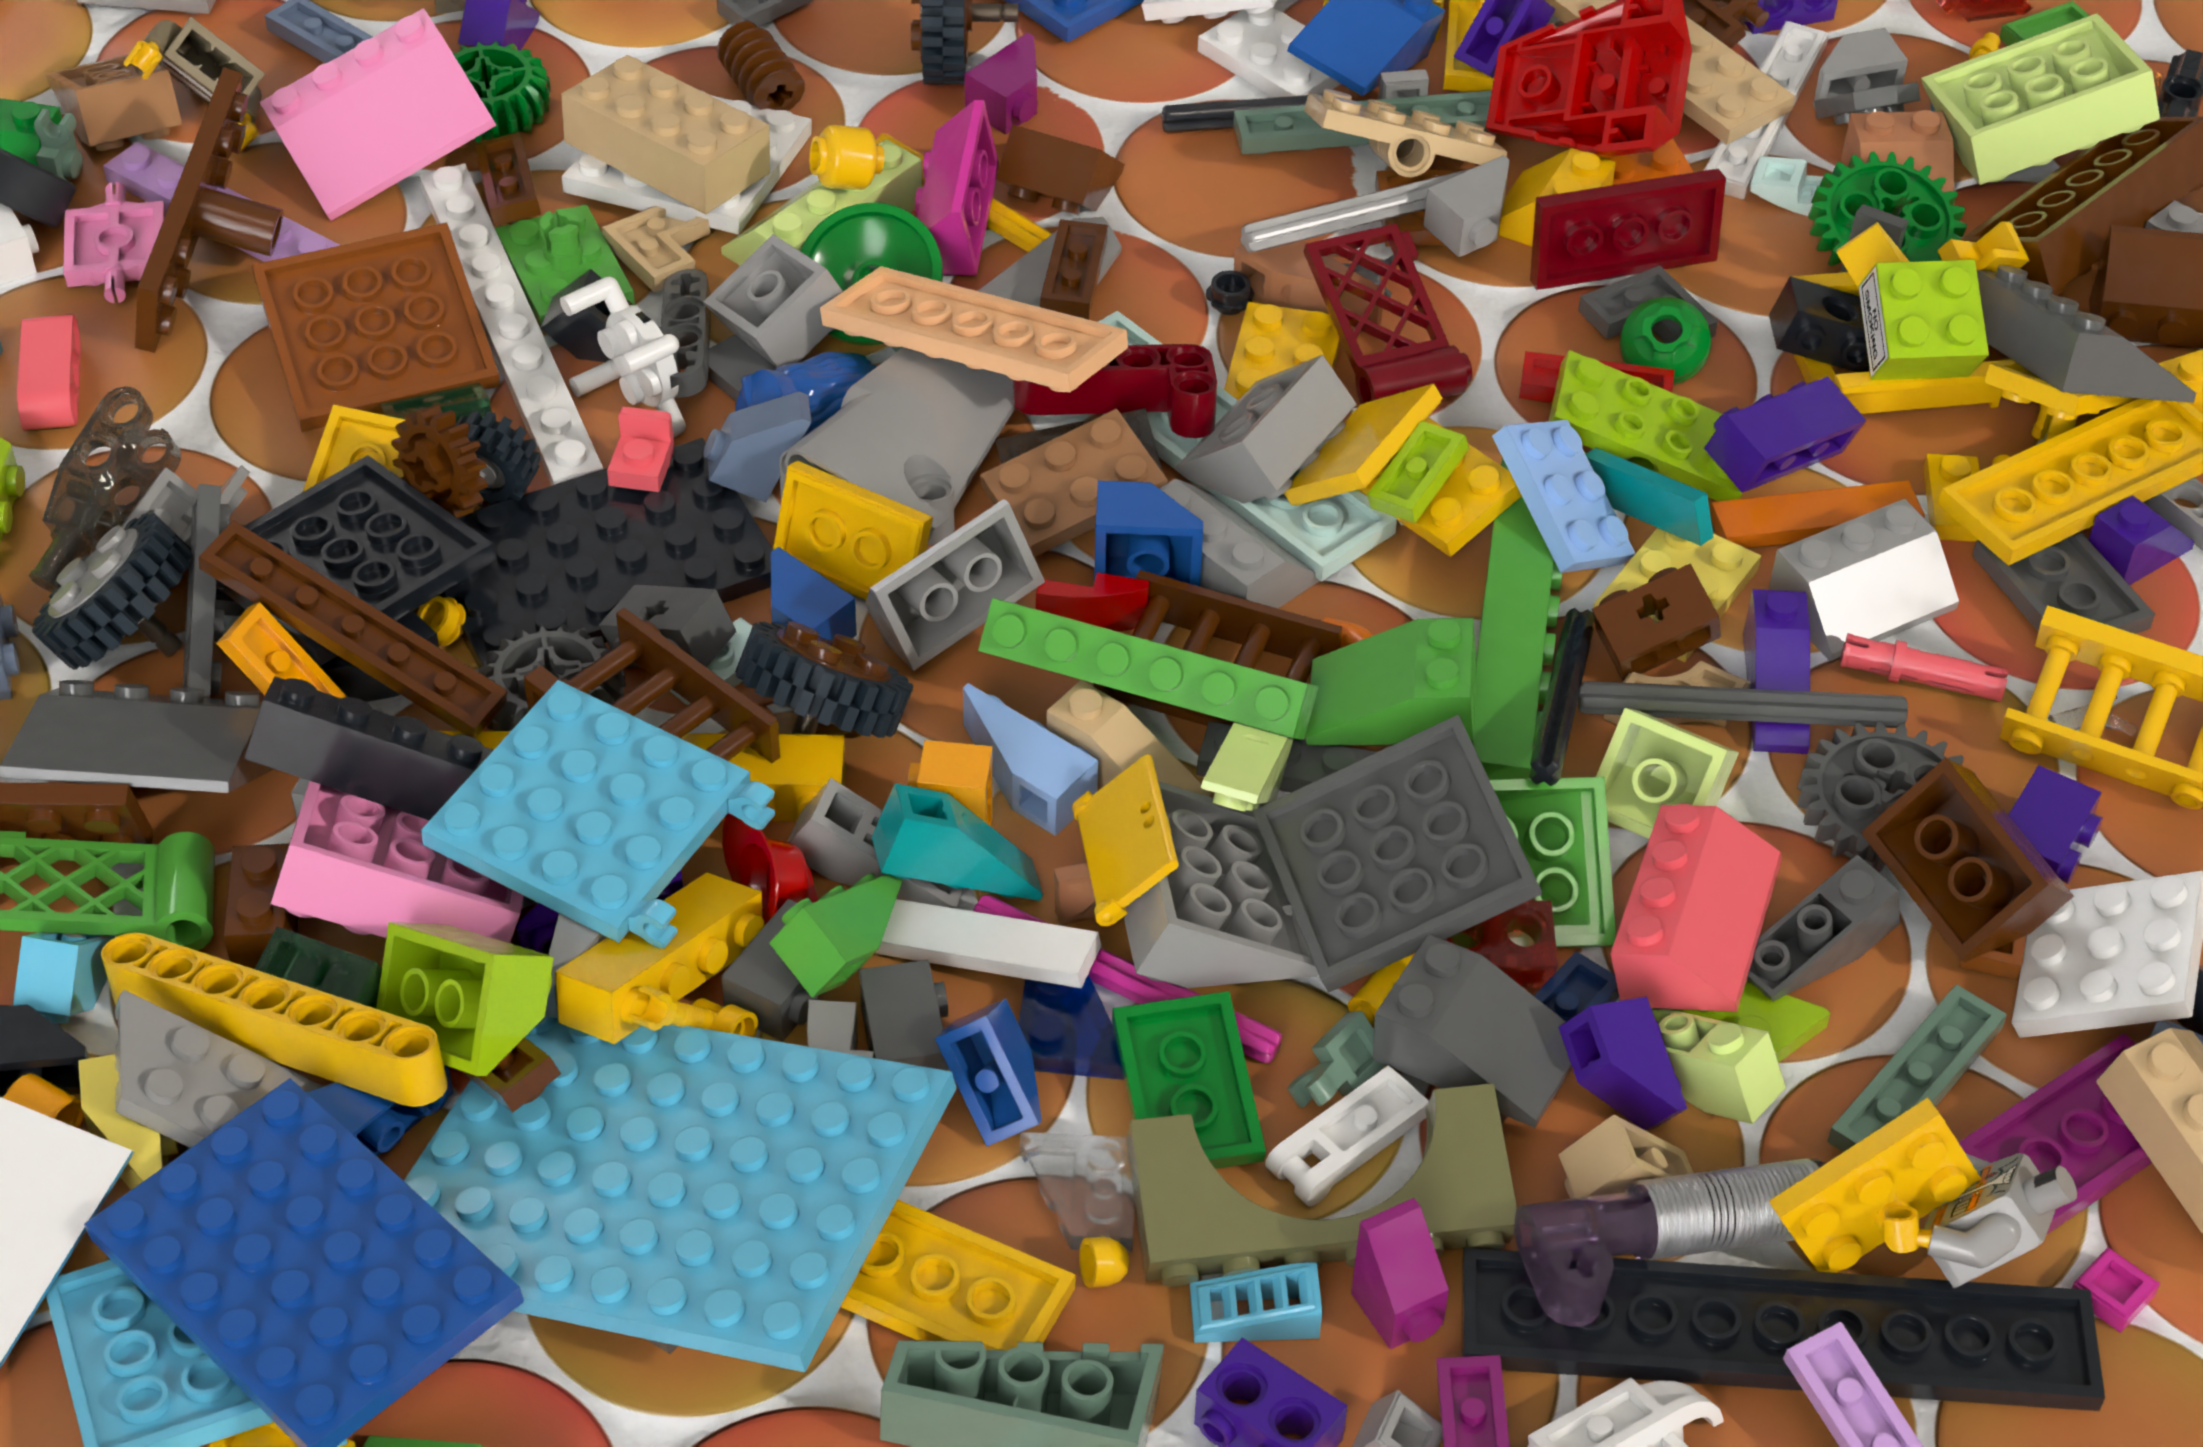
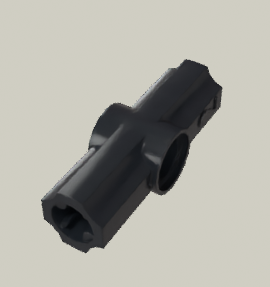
(2183, 86)

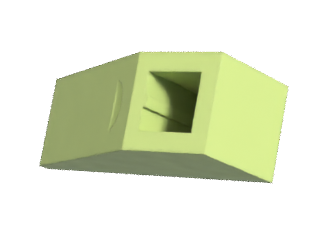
(1248, 768)
(1721, 1064)

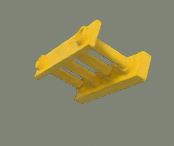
(2118, 657)

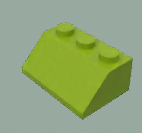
(466, 988)

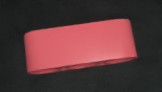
(49, 372)

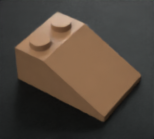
(116, 102)

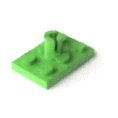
(555, 252)

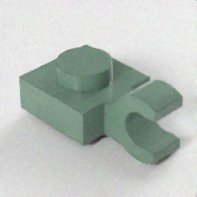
(58, 145)
(1344, 1062)

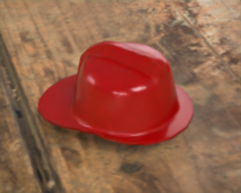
(766, 865)

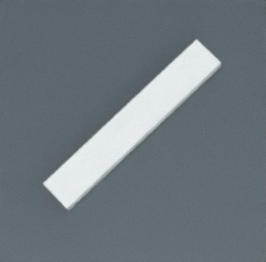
(1790, 65)

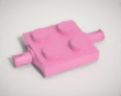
(110, 242)

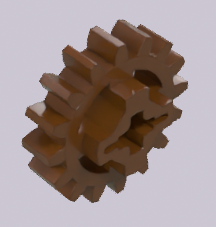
(440, 459)

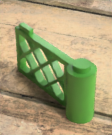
(174, 880)

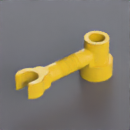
(700, 1014)

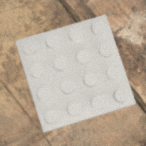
(604, 183)

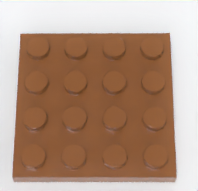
(374, 323)

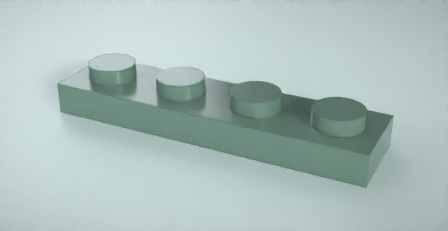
(1923, 1066)

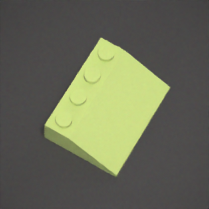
(2043, 98)

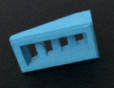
(1275, 1283)

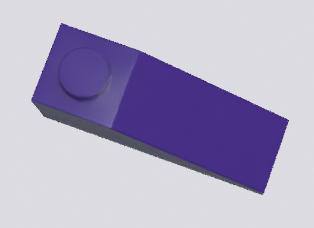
(1778, 659)

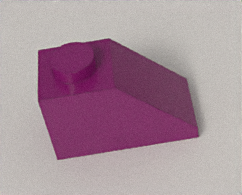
(1006, 84)
(1399, 1275)

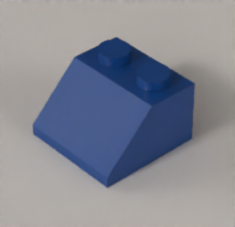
(1145, 532)

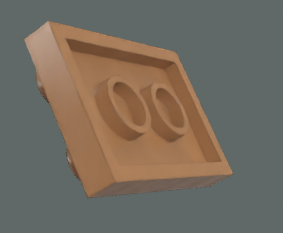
(1057, 482)

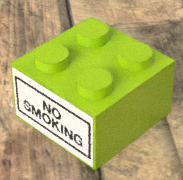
(1923, 319)

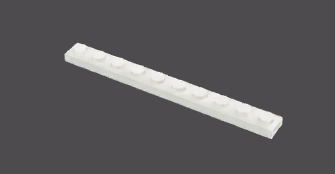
(511, 327)

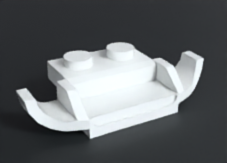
(1630, 1417)

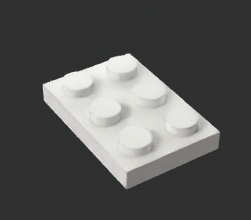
(1257, 52)

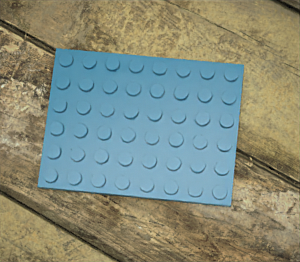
(686, 1183)

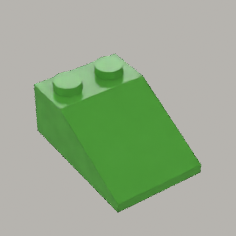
(1395, 684)

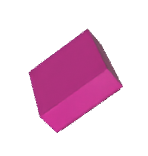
(2117, 1289)

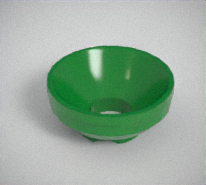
(1684, 355)

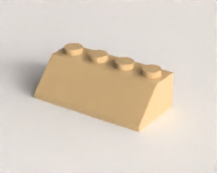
(2161, 1102)

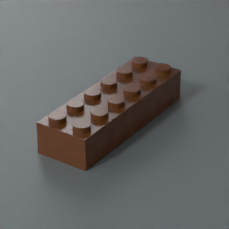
(2112, 183)

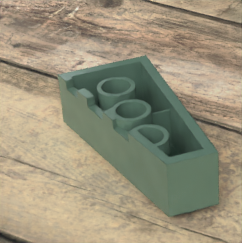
(1019, 1395)

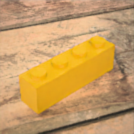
(603, 983)

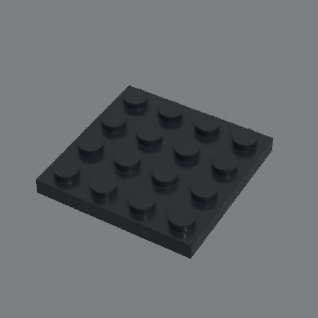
(374, 541)

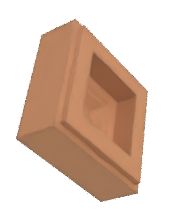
(1073, 893)

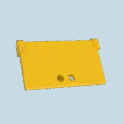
(1125, 839)

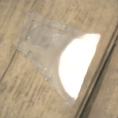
(1084, 1184)

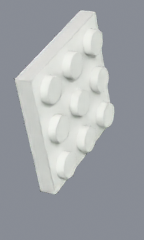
(2114, 957)

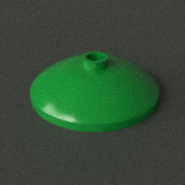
(872, 236)

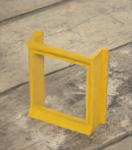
(1897, 394)

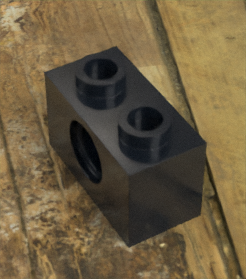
(1820, 324)

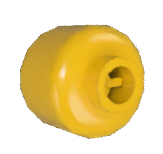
(845, 157)

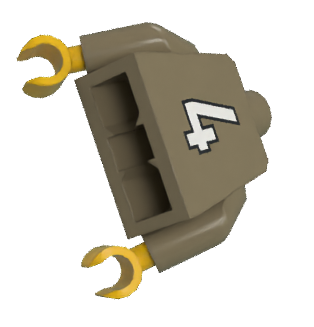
(196, 61)

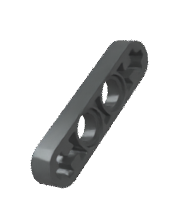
(689, 322)

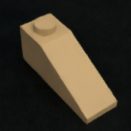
(1113, 737)

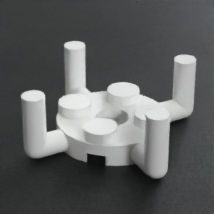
(636, 352)

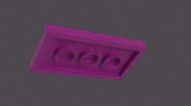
(2068, 1127)

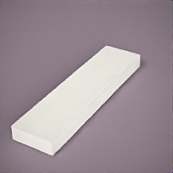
(990, 943)

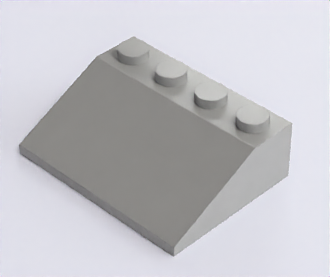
(1221, 907)

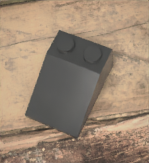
(1471, 1024)

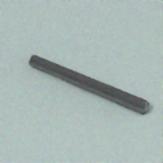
(1743, 704)

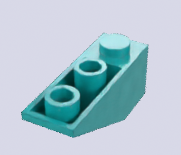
(943, 842)

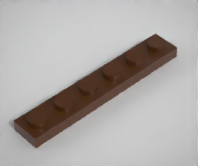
(353, 629)

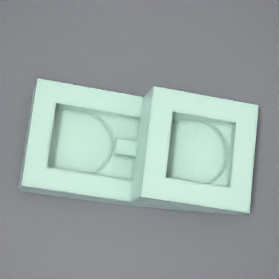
(1785, 183)

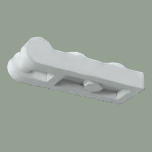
(1348, 1134)

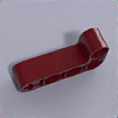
(1150, 377)

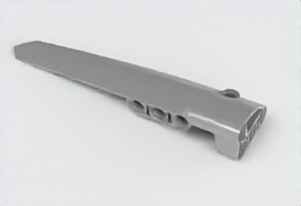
(926, 422)

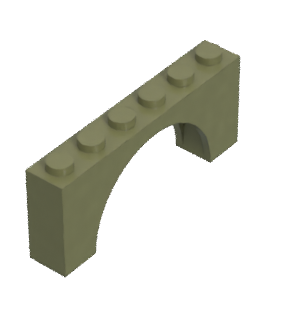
(1202, 1226)

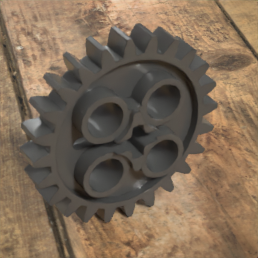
(1859, 779)

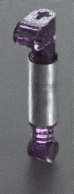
(1650, 1222)

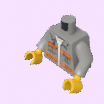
(1989, 1222)

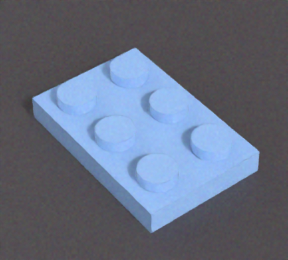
(1564, 495)

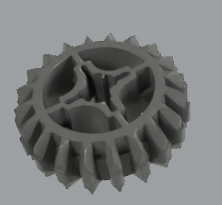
(559, 653)

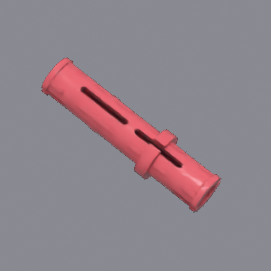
(1932, 669)

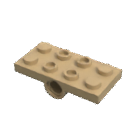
(1387, 128)

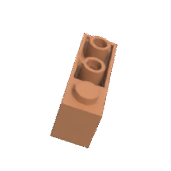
(1285, 280)

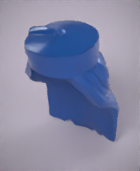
(822, 378)

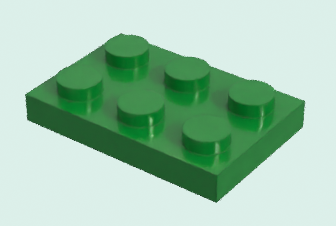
(1191, 1061)

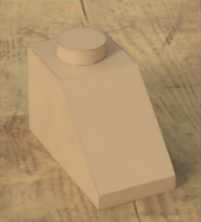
(1616, 1156)

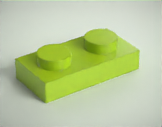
(1418, 471)

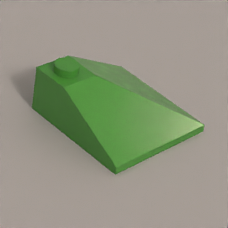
(1569, 854)

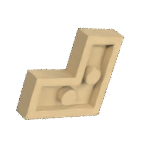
(653, 243)

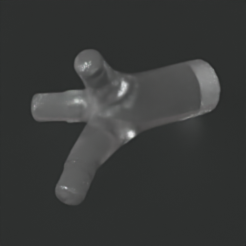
(2074, 717)

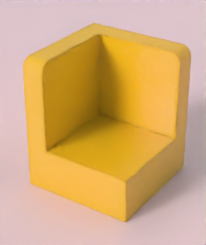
(1995, 248)

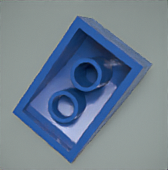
(1367, 37)

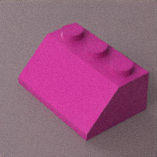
(959, 188)

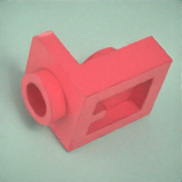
(642, 449)

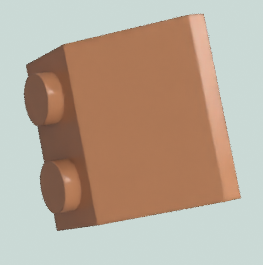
(1907, 134)

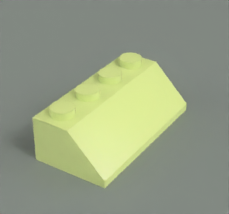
(805, 211)

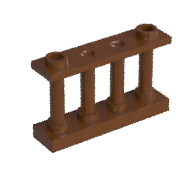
(1231, 619)
(675, 670)

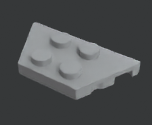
(185, 1076)

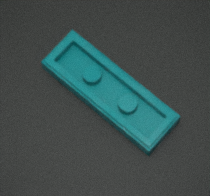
(1653, 497)

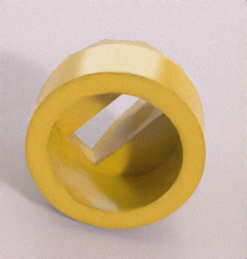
(1102, 1261)

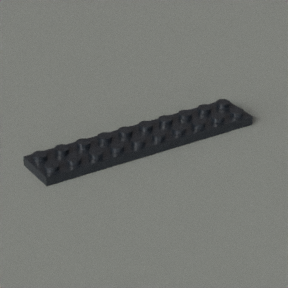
(1740, 1320)

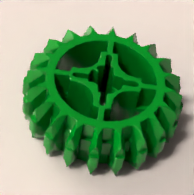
(509, 85)

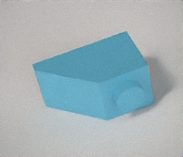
(60, 973)

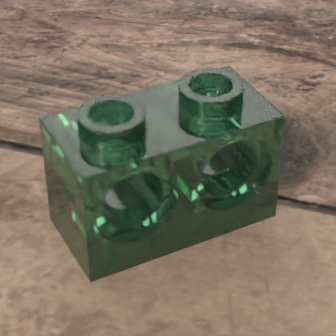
(321, 967)

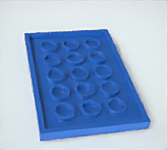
(304, 1267)

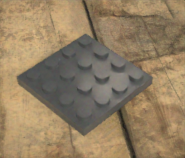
(1395, 853)

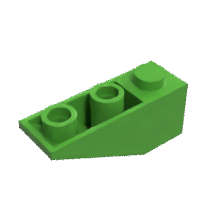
(838, 933)

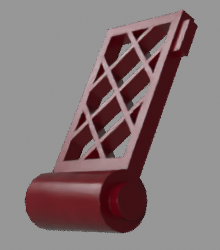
(1410, 363)

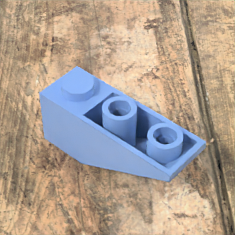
(1030, 764)

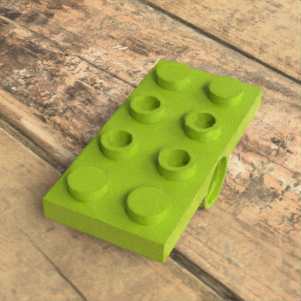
(1640, 423)

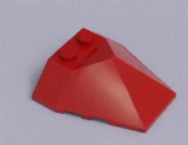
(1597, 82)

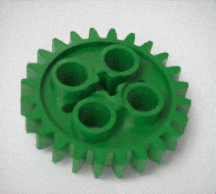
(1888, 189)

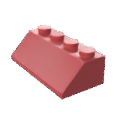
(1695, 911)

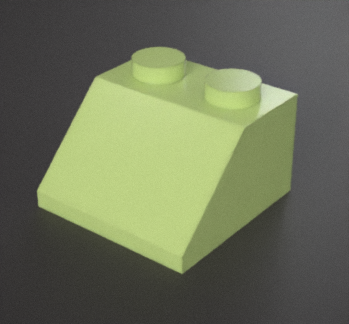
(1658, 766)

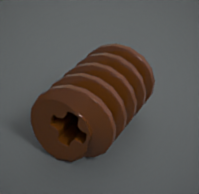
(760, 67)

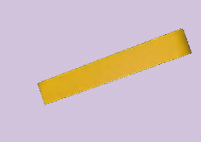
(282, 1019)

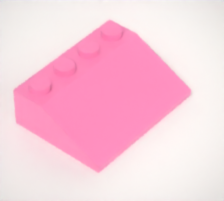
(377, 114)
(370, 868)

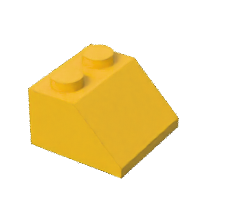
(1559, 174)

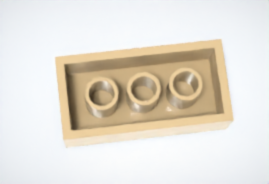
(666, 133)

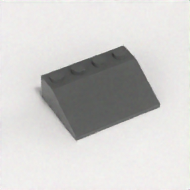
(2067, 345)
(137, 738)

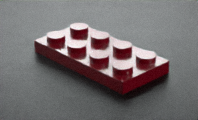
(1627, 228)

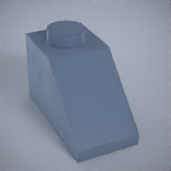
(750, 444)

